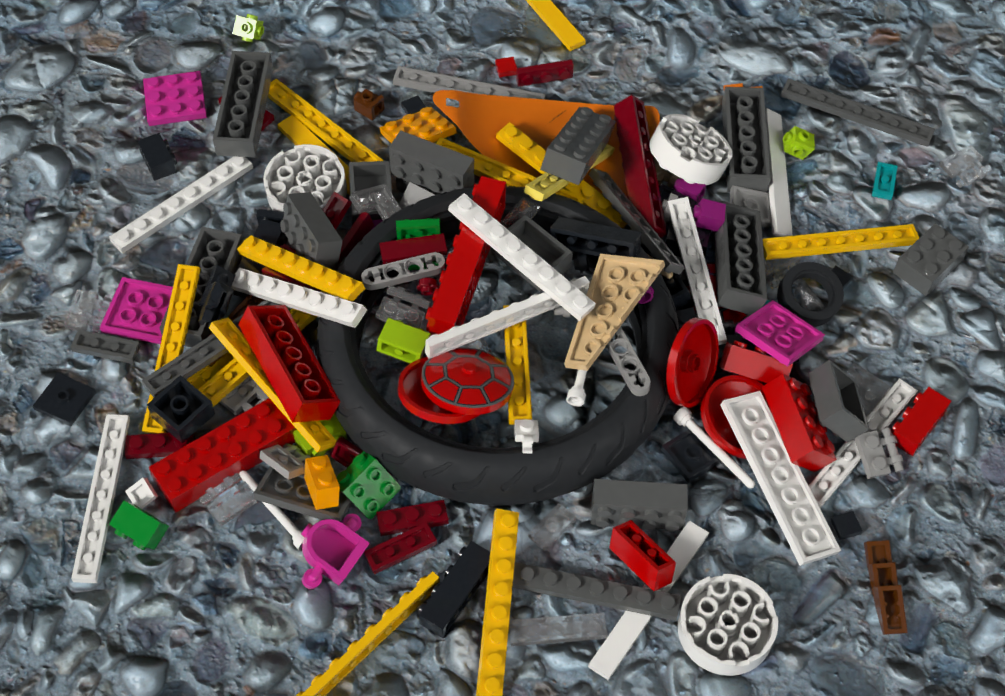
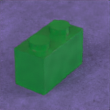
(138, 525)

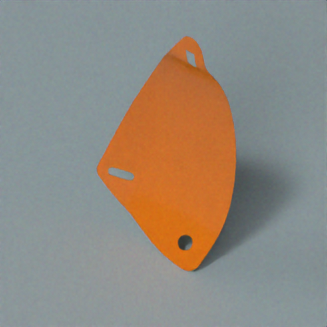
(485, 115)

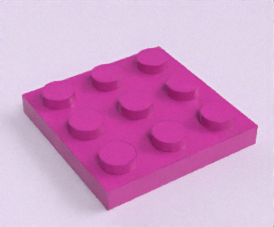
(174, 98)
(137, 310)
(779, 333)

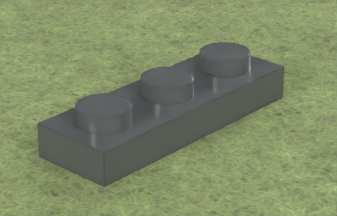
(105, 346)

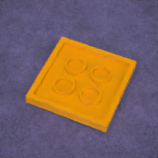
(424, 124)

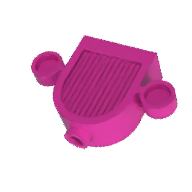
(332, 549)

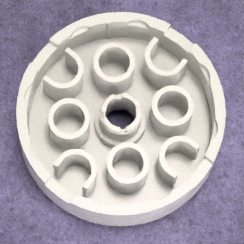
(690, 149)
(301, 171)
(732, 647)

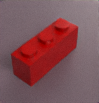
(752, 363)
(920, 420)
(642, 555)

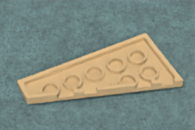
(616, 290)

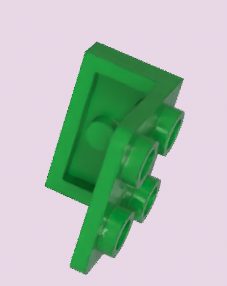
(417, 228)
(367, 484)

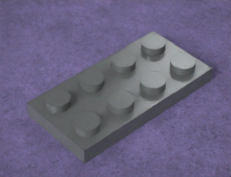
(295, 496)

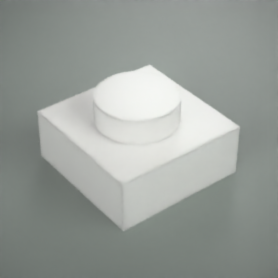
(141, 493)

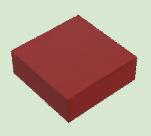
(506, 66)

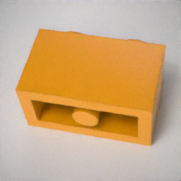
(321, 482)

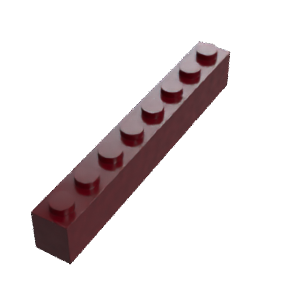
(639, 162)

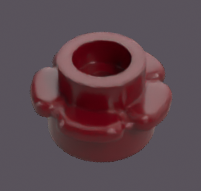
(427, 286)

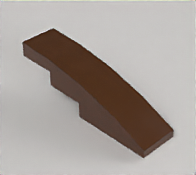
(885, 587)

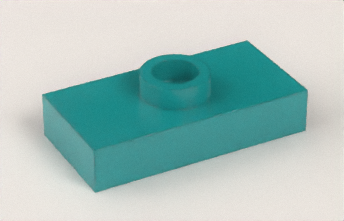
(884, 181)

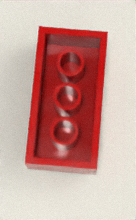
(798, 423)

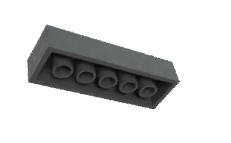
(243, 104)
(747, 135)
(578, 145)
(211, 249)
(740, 260)

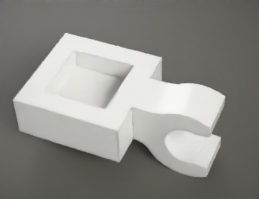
(527, 433)

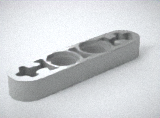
(404, 274)
(629, 356)

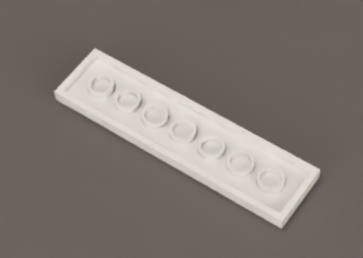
(780, 479)

